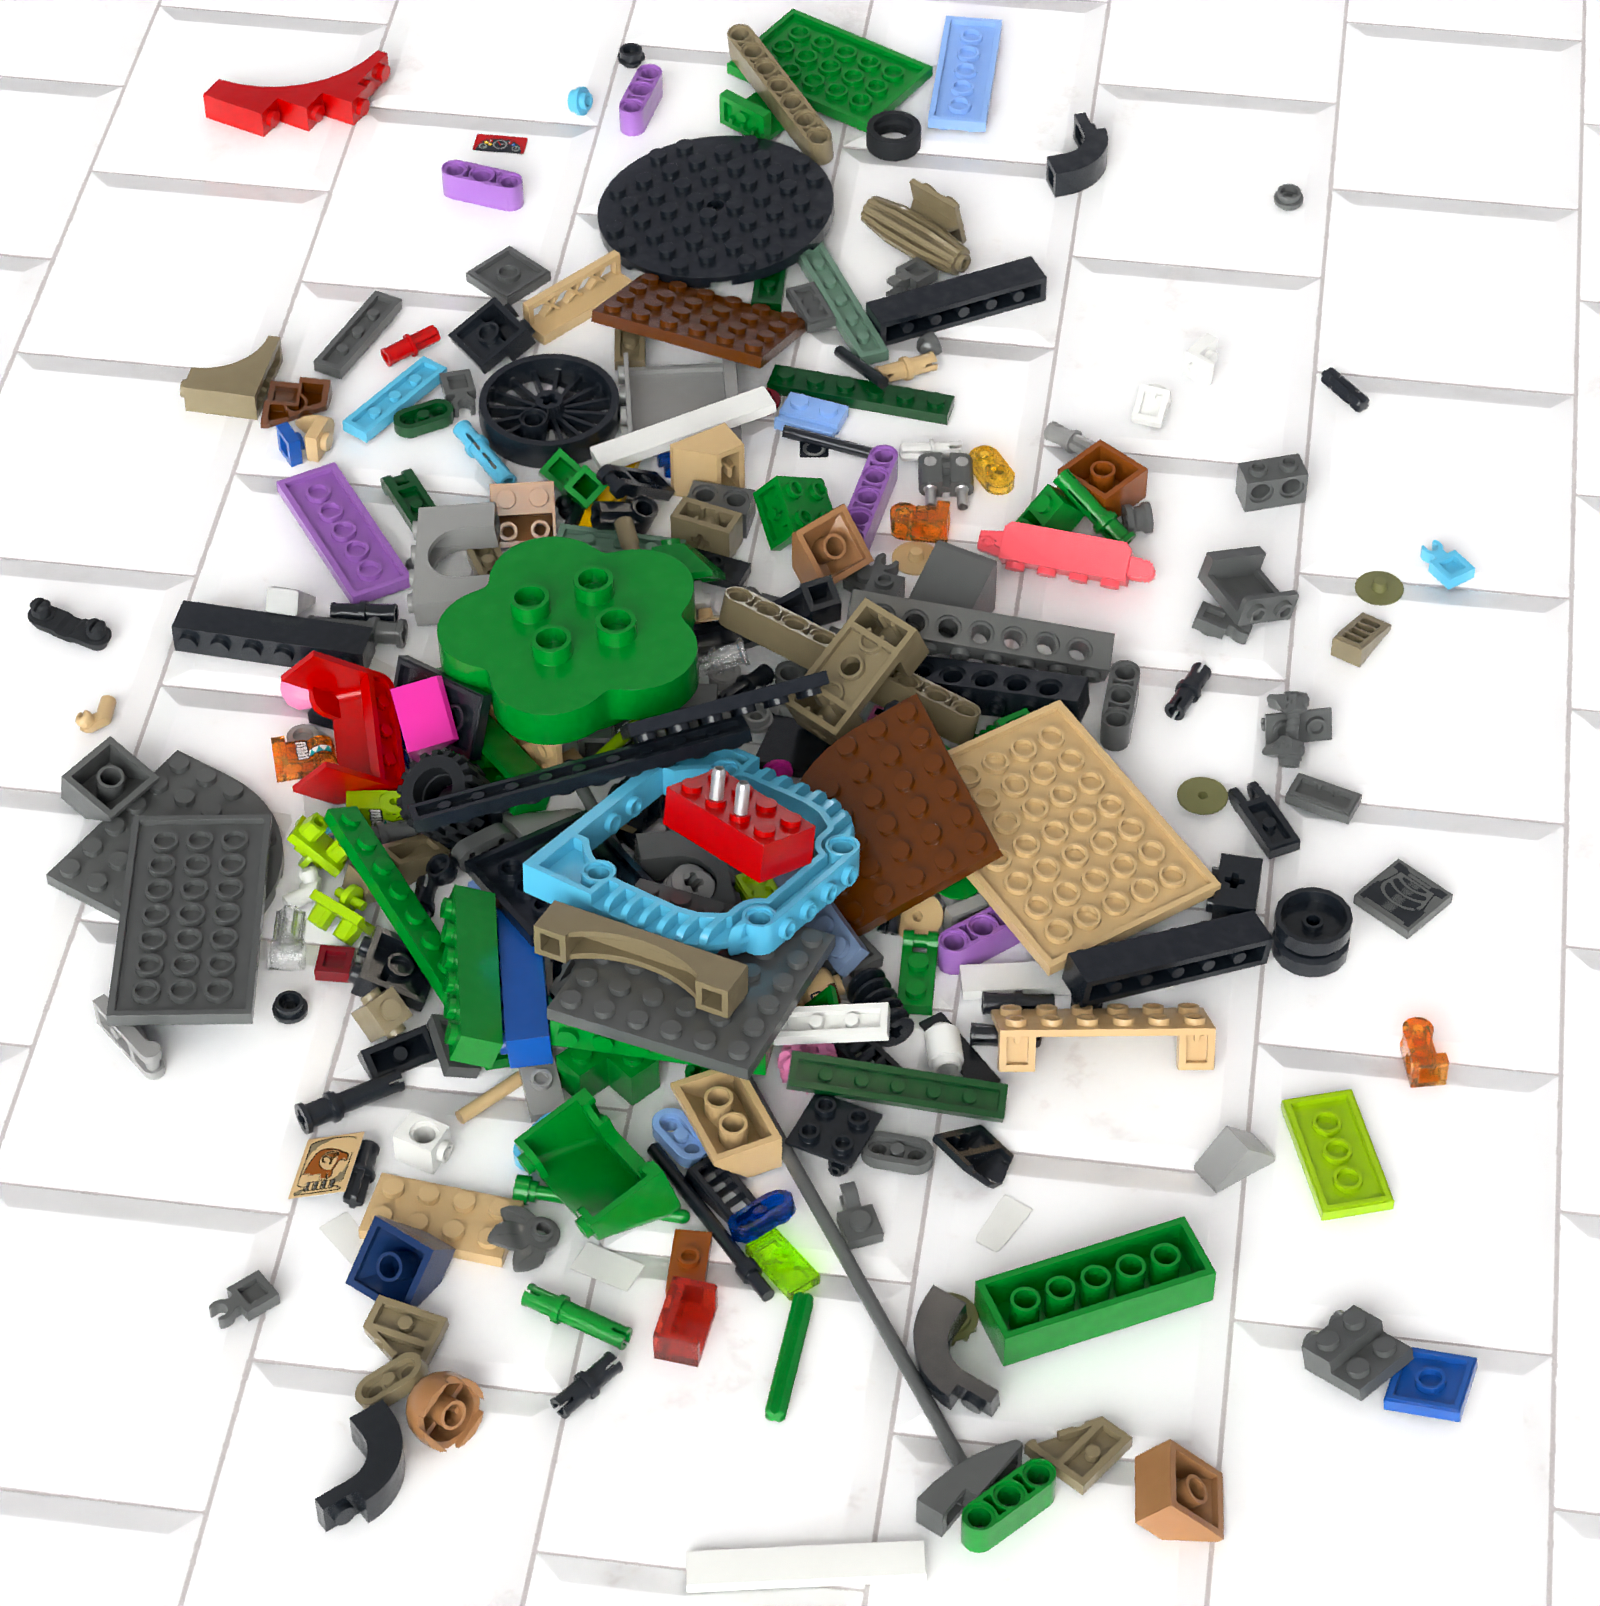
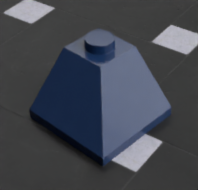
(399, 1262)

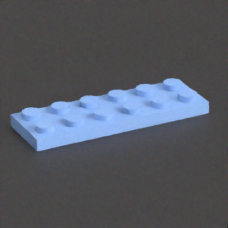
(965, 74)

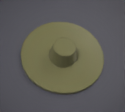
(1379, 588)
(1202, 795)

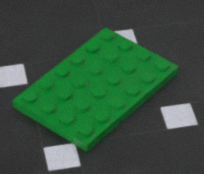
(840, 70)

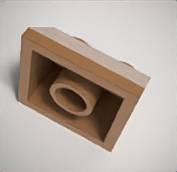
(1178, 1495)

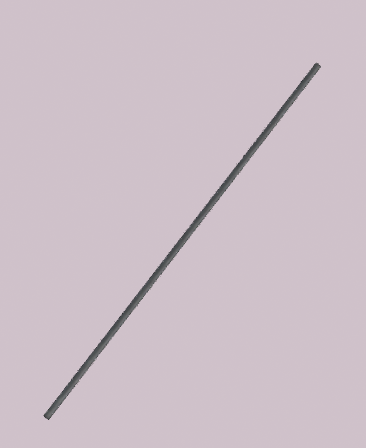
(850, 1266)

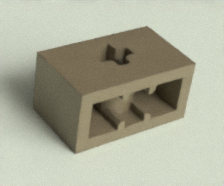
(707, 526)

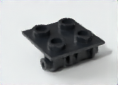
(834, 1131)

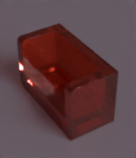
(685, 1321)

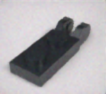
(1264, 821)

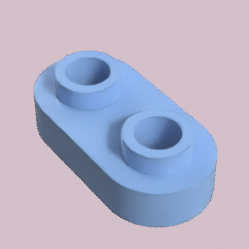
(682, 1143)

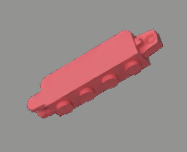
(1067, 554)

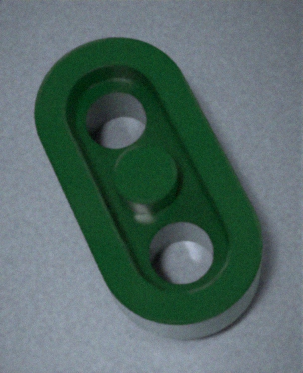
(423, 418)

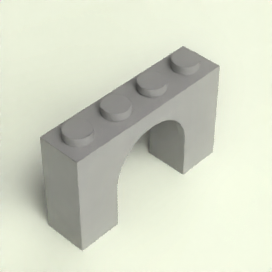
(437, 535)

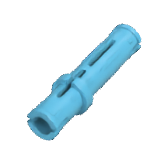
(468, 435)

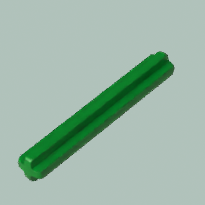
(789, 1357)

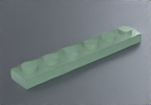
(850, 316)

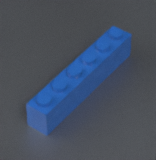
(523, 999)

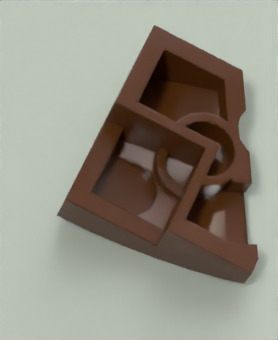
(294, 400)

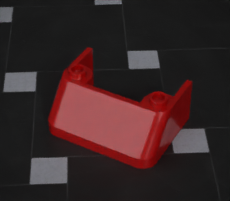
(363, 725)

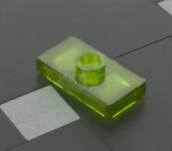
(782, 1263)

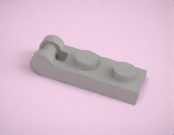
(133, 1042)

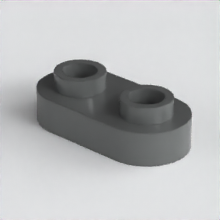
(898, 1153)

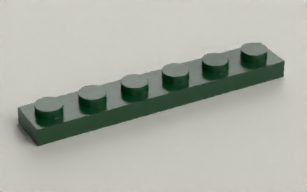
(863, 394)
(897, 1086)

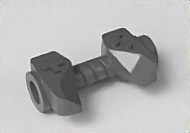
(1288, 747)

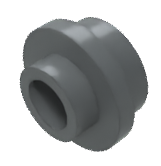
(1288, 197)

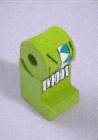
(375, 805)

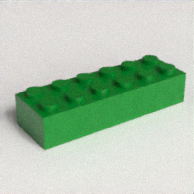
(1094, 1291)

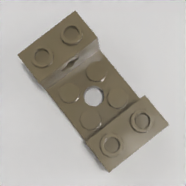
(879, 645)

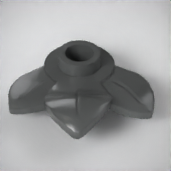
(520, 1235)

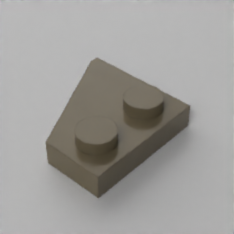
(404, 1328)
(1082, 1452)

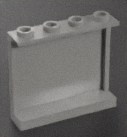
(672, 390)

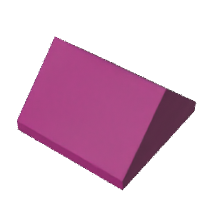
(424, 716)

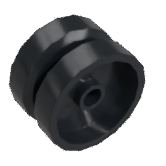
(1311, 932)

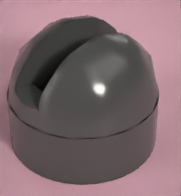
(929, 342)

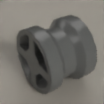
(1138, 517)

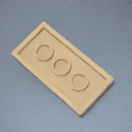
(447, 1212)

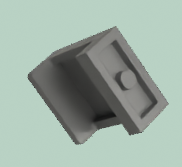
(1242, 587)

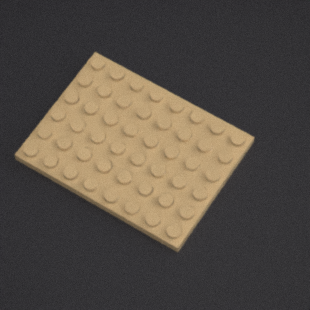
(1076, 837)

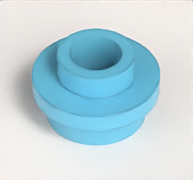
(580, 101)

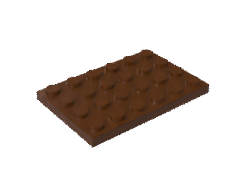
(700, 320)

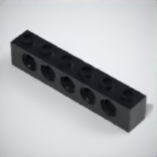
(1007, 689)

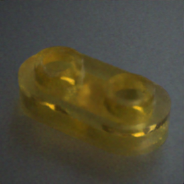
(992, 470)

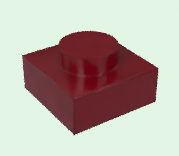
(334, 963)

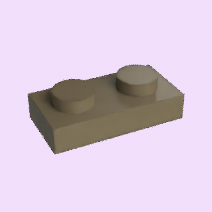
(633, 345)

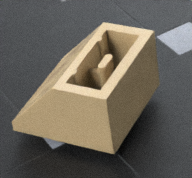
(707, 457)

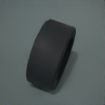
(893, 122)

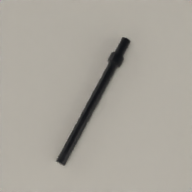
(746, 1267)

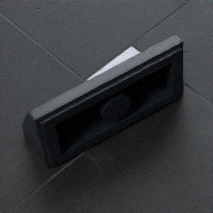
(399, 1053)

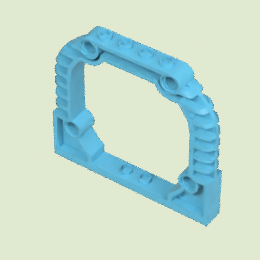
(572, 875)

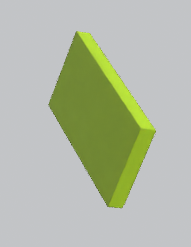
(1337, 1155)

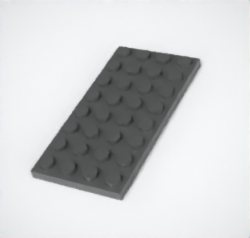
(191, 920)

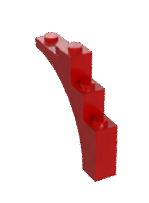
(301, 105)

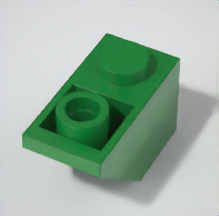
(1052, 510)

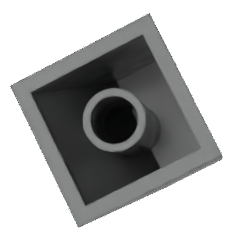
(957, 579)

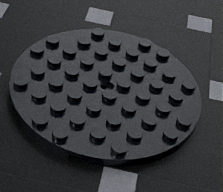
(766, 200)

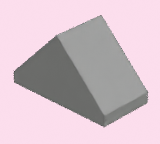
(1232, 1158)

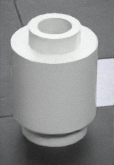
(944, 1048)

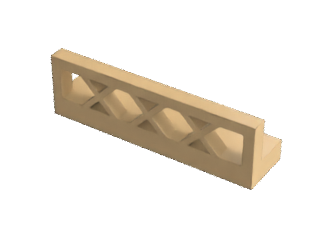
(576, 305)

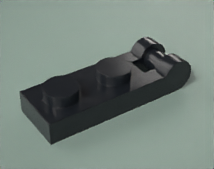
(634, 482)

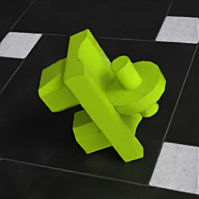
(316, 845)
(351, 923)

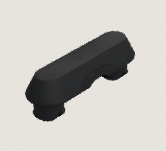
(63, 625)

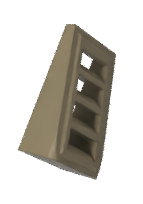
(1354, 643)

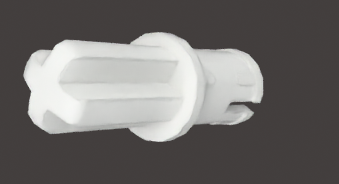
(912, 451)

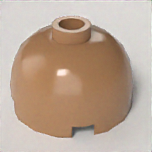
(444, 1410)

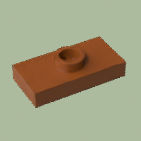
(689, 1255)

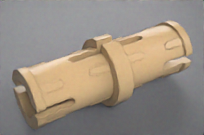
(908, 367)

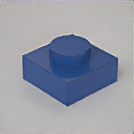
(290, 444)

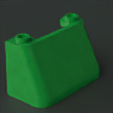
(595, 1170)

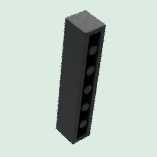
(958, 300)
(267, 636)
(1167, 958)

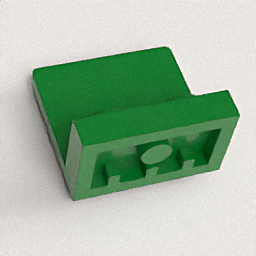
(748, 115)
(788, 505)

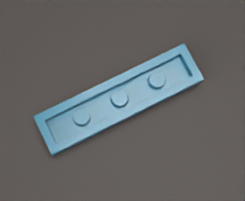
(397, 395)

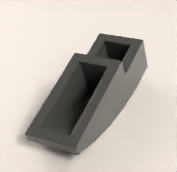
(948, 1495)

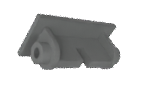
(1314, 725)

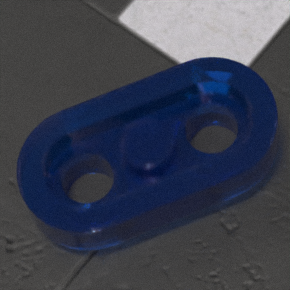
(761, 1216)

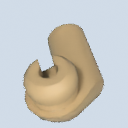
(92, 722)

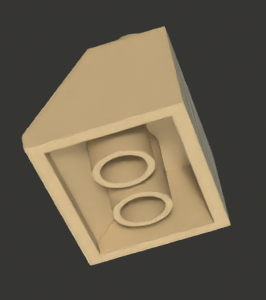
(730, 1122)

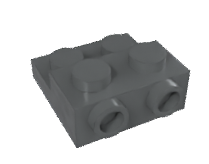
(1354, 1352)

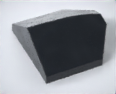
(976, 1153)

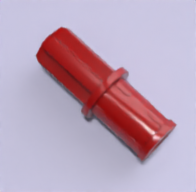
(410, 345)

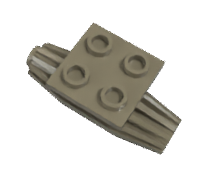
(925, 230)

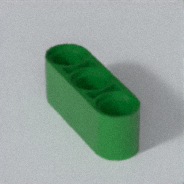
(1001, 1520)

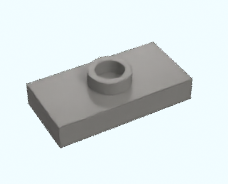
(541, 1089)

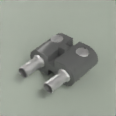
(945, 475)

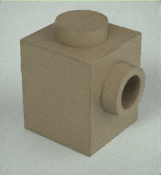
(382, 1014)

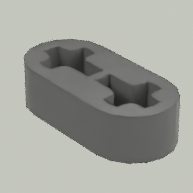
(481, 842)

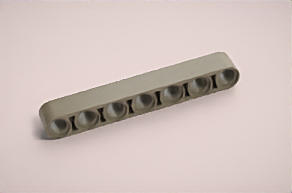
(780, 94)

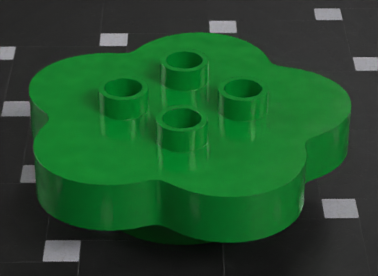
(575, 638)

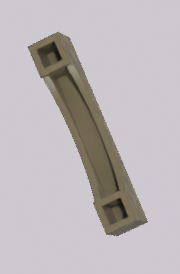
(578, 934)

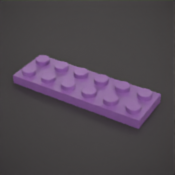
(344, 533)

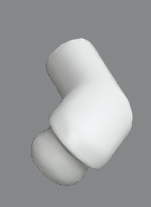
(310, 881)

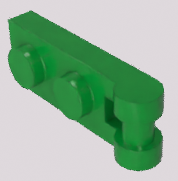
(918, 972)

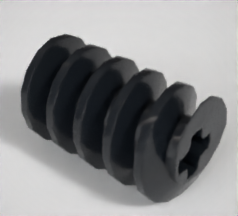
(874, 987)

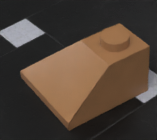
(829, 547)

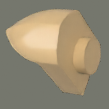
(318, 435)

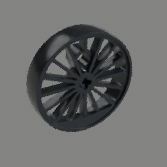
(534, 416)

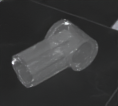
(288, 944)

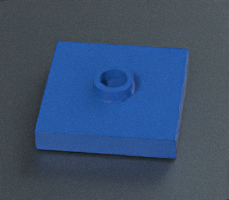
(1432, 1385)

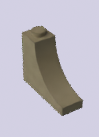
(236, 387)

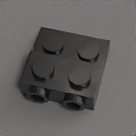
(493, 335)
(389, 964)

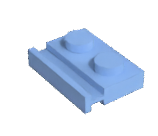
(811, 414)

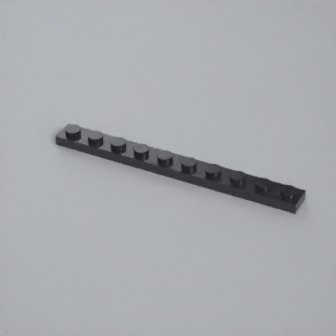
(579, 773)

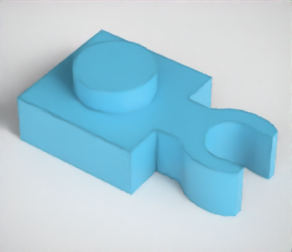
(1447, 568)

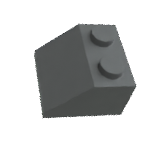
(106, 782)

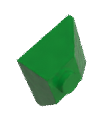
(698, 565)

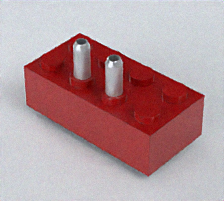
(739, 824)

